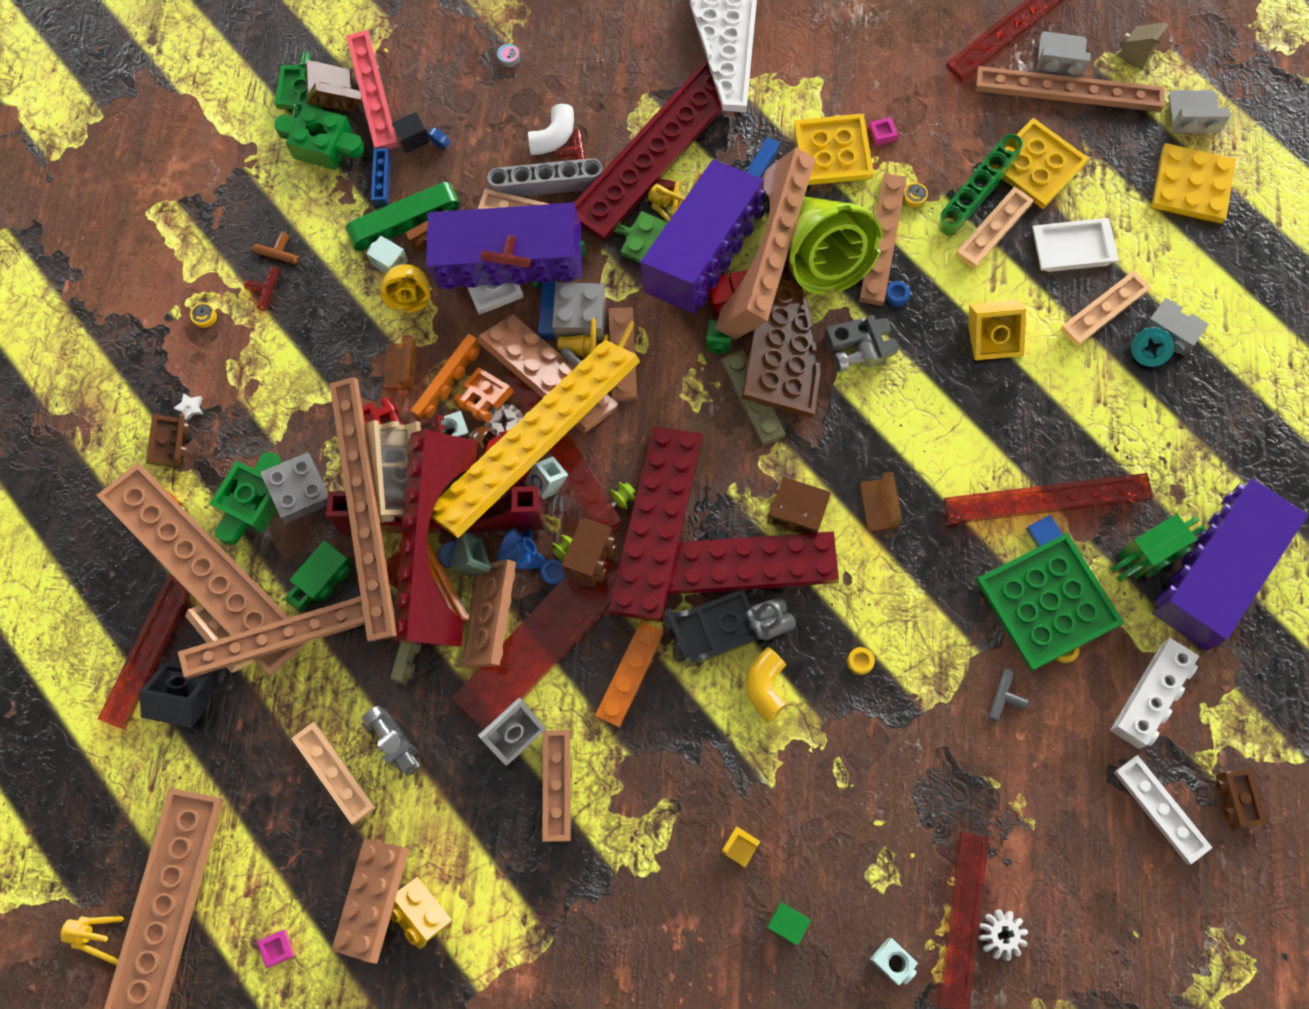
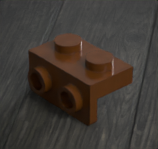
(166, 440)
(1240, 799)

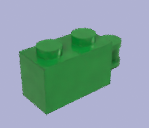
(318, 577)

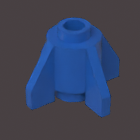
(520, 549)

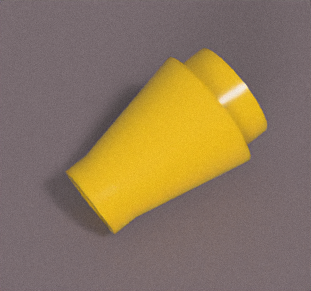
(578, 344)

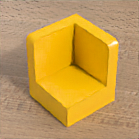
(740, 847)

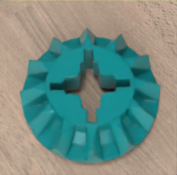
(1147, 357)

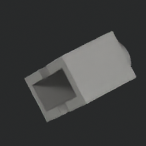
(1182, 328)

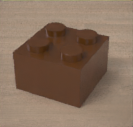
(589, 553)

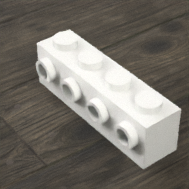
(1155, 693)

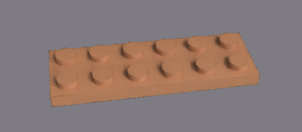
(537, 364)

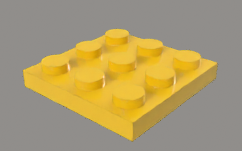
(837, 146)
(1044, 164)
(1193, 183)

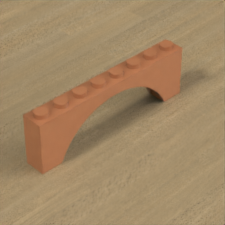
(753, 299)

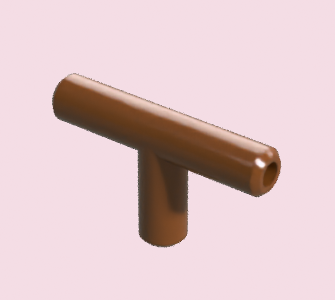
(277, 251)

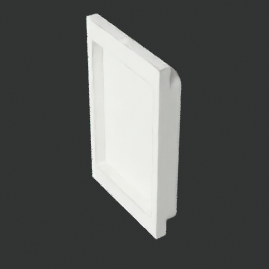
(1075, 245)

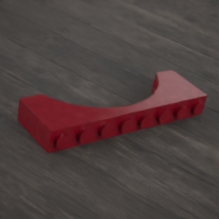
(516, 508)
(420, 610)

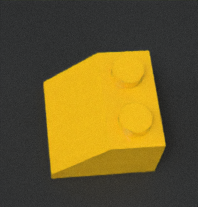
(997, 329)

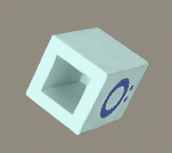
(548, 476)

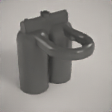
(770, 618)

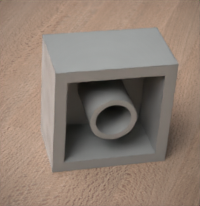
(576, 306)

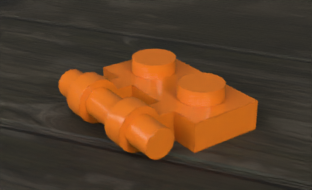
(486, 388)

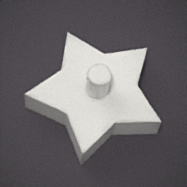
(189, 406)

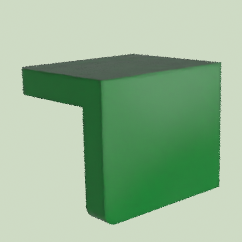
(788, 923)

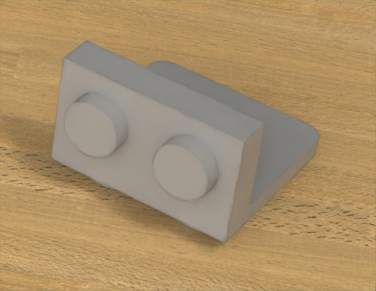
(1062, 54)
(1196, 112)

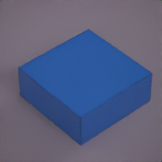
(1044, 531)

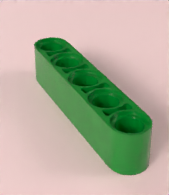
(985, 174)
(401, 216)

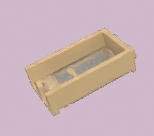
(388, 462)

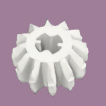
(1010, 942)

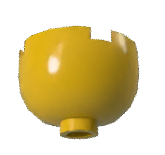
(405, 288)

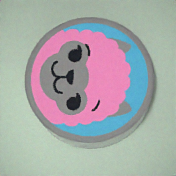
(508, 55)

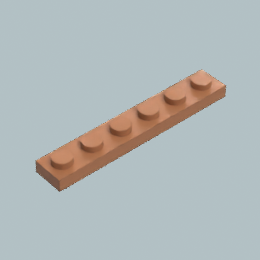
(888, 215)

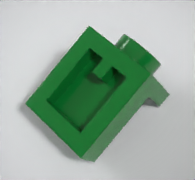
(717, 341)

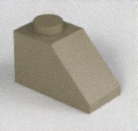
(1142, 43)

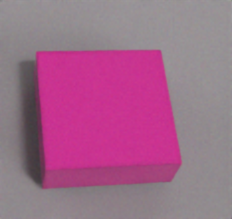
(883, 131)
(275, 948)

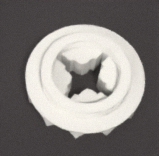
(510, 412)

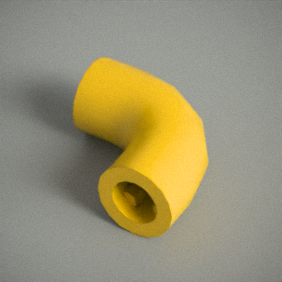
(761, 686)

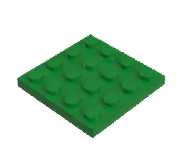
(1049, 602)

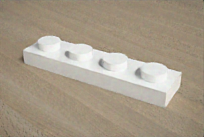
(1163, 810)

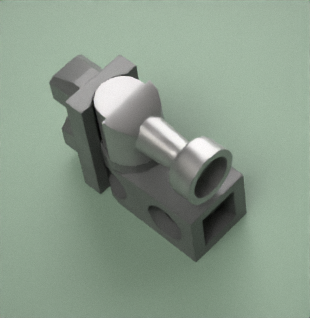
(865, 337)
(392, 740)

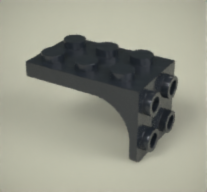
(709, 629)

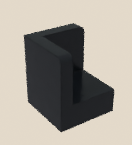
(411, 132)

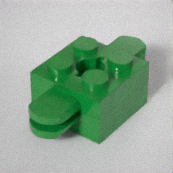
(311, 145)
(236, 500)
(1157, 548)

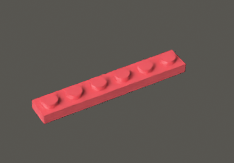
(372, 90)

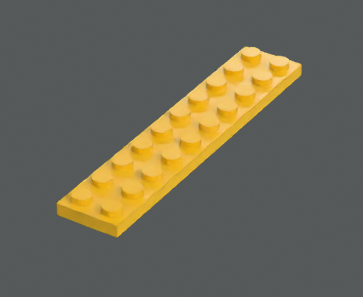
(532, 437)

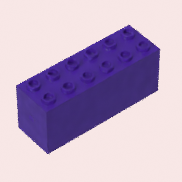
(543, 233)
(703, 236)
(1228, 564)

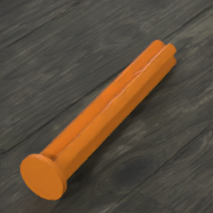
(444, 585)

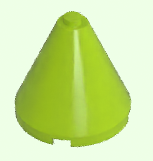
(833, 245)

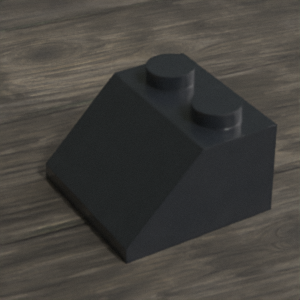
(173, 698)

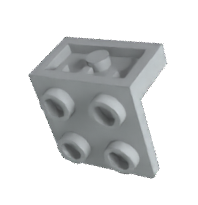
(295, 487)

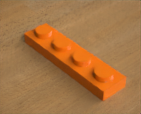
(442, 383)
(629, 674)

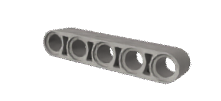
(536, 173)

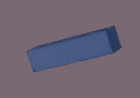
(764, 157)
(381, 177)
(546, 311)

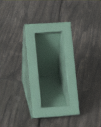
(470, 556)

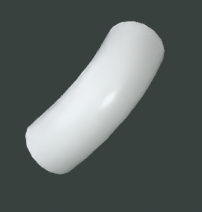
(556, 134)

